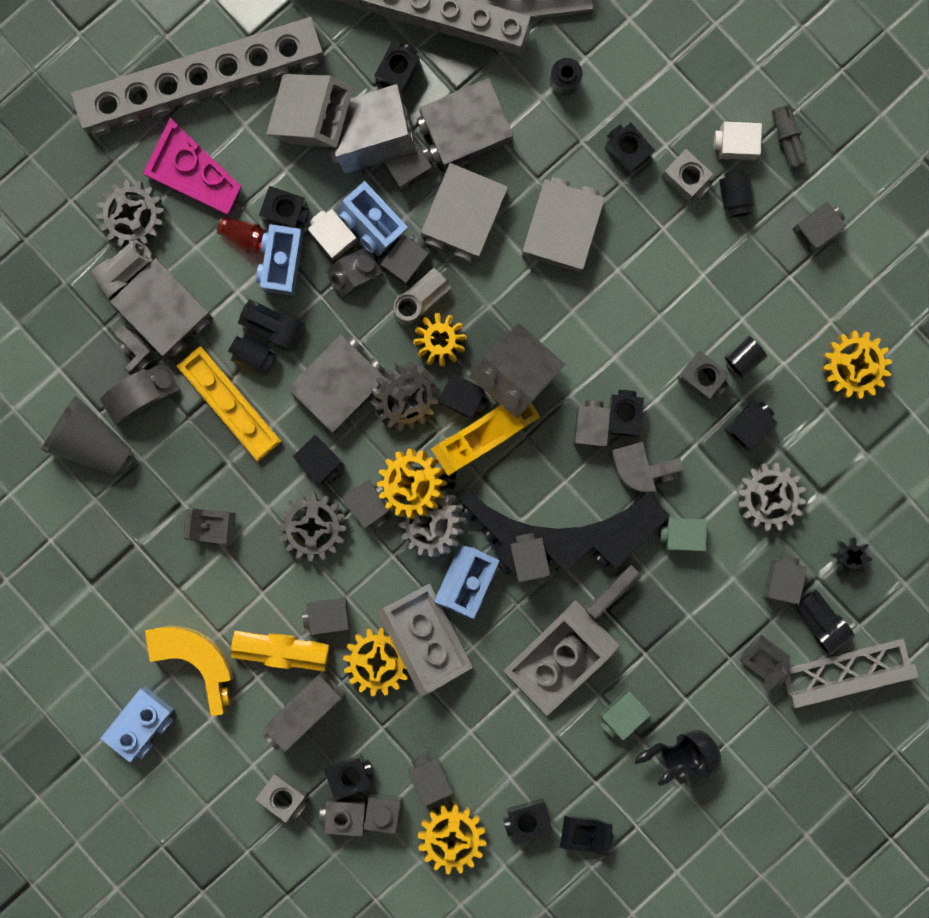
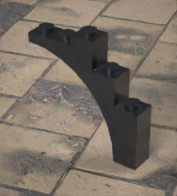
(611, 538)

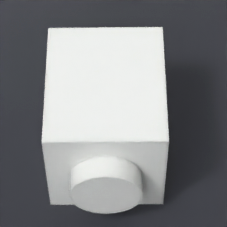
(738, 140)
(331, 234)

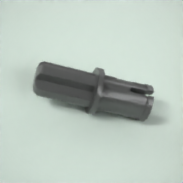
(789, 136)

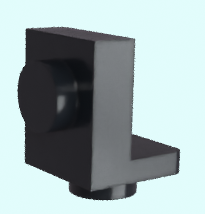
(586, 835)

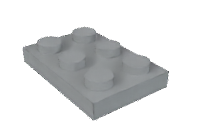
(425, 640)

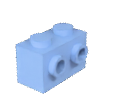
(371, 219)
(281, 260)
(466, 581)
(137, 725)

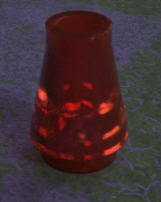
(242, 233)

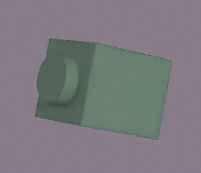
(684, 534)
(623, 715)

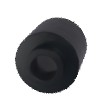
(562, 85)
(737, 193)
(251, 355)

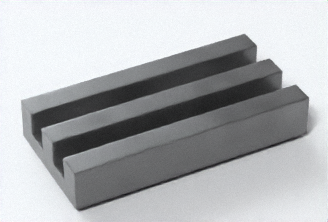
(612, 591)

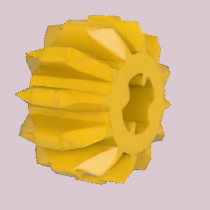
(441, 329)

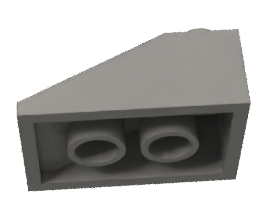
(561, 658)

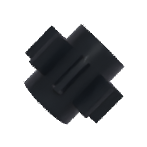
(842, 556)

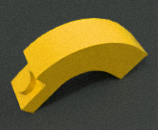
(481, 437)
(201, 652)

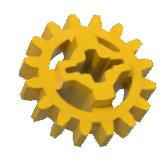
(860, 352)
(399, 476)
(362, 659)
(436, 837)

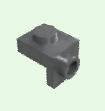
(353, 271)
(209, 526)
(767, 661)

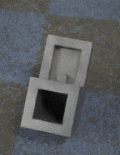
(138, 392)
(634, 470)

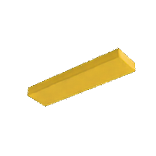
(229, 403)

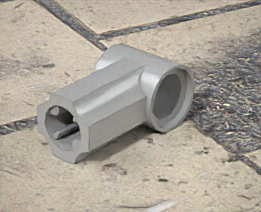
(118, 271)
(422, 295)

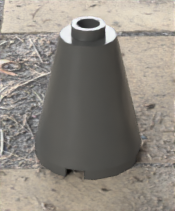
(87, 440)

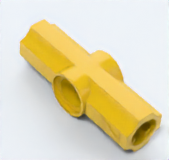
(280, 650)

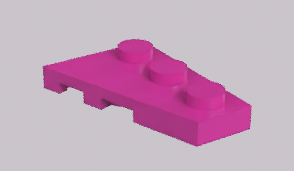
(191, 171)

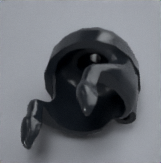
(692, 758)

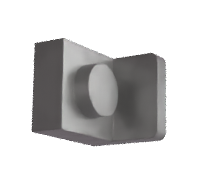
(132, 344)

